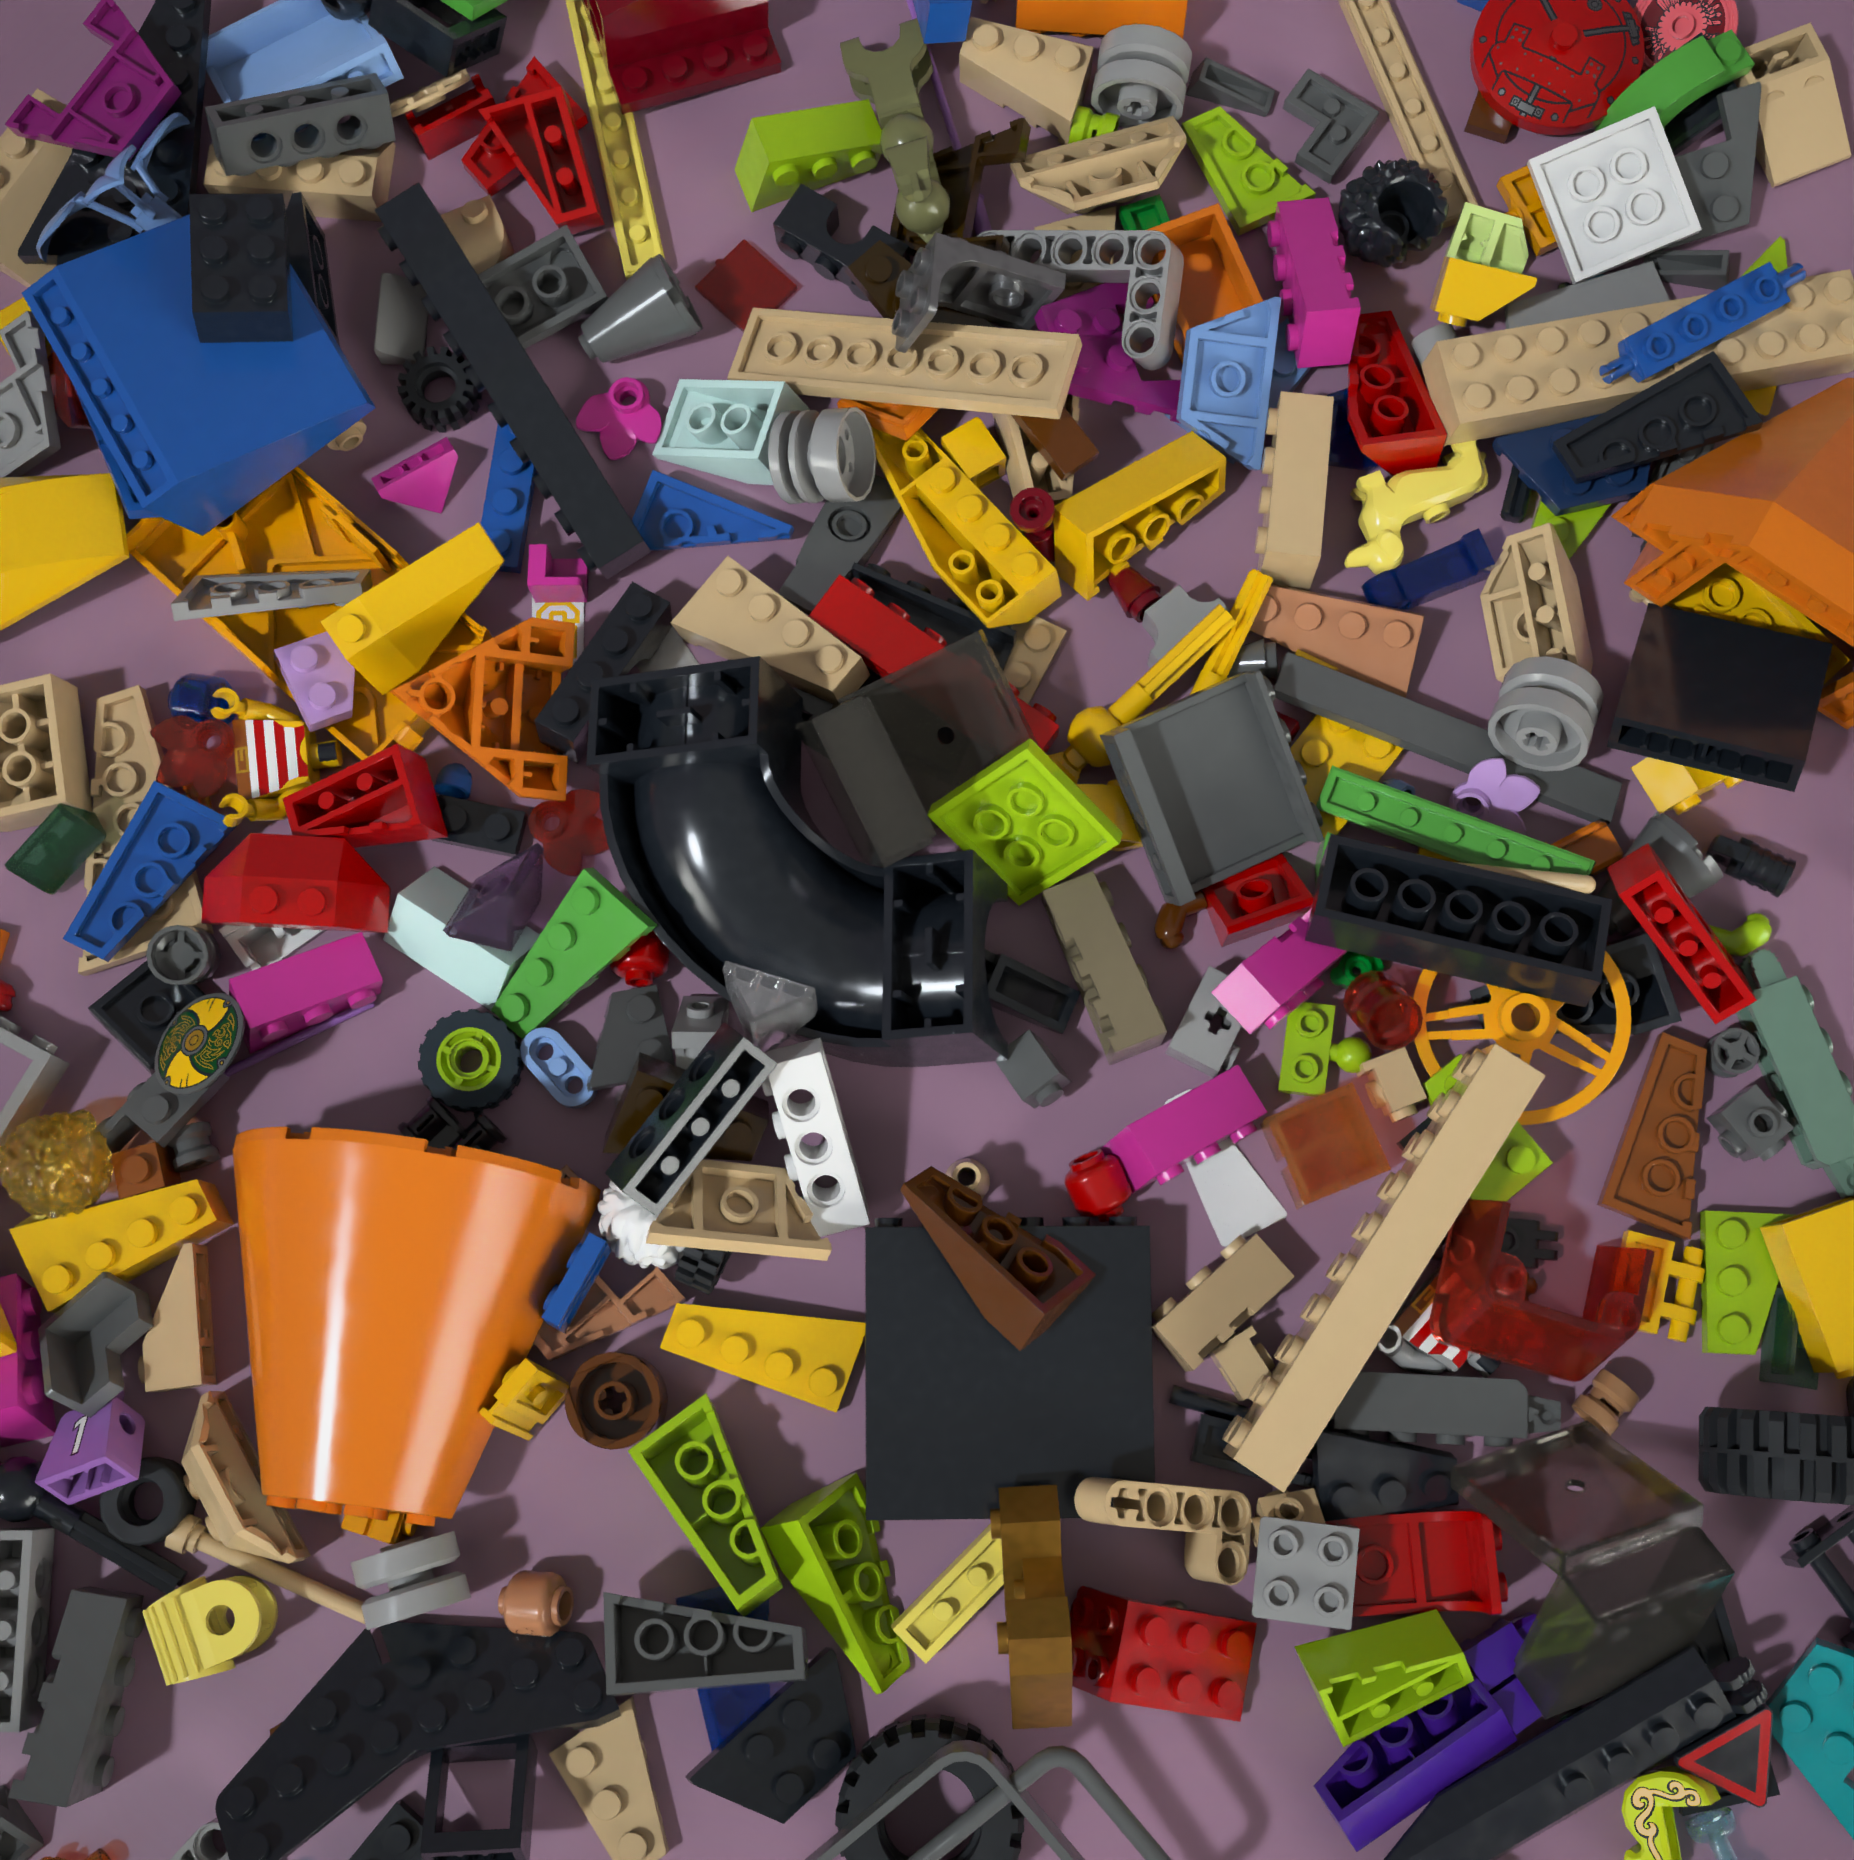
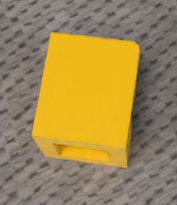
(975, 452)

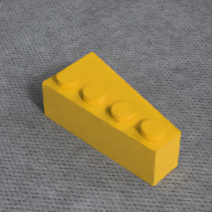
(1134, 510)
(118, 1238)

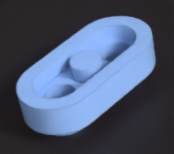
(559, 1069)

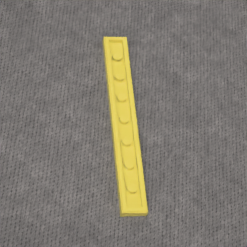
(618, 152)

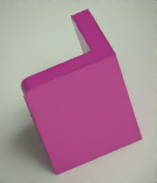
(556, 579)

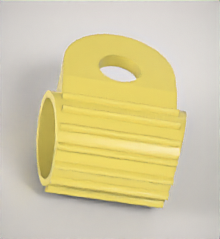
(193, 1630)

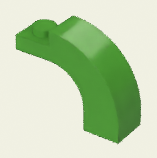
(1682, 78)

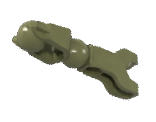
(893, 84)

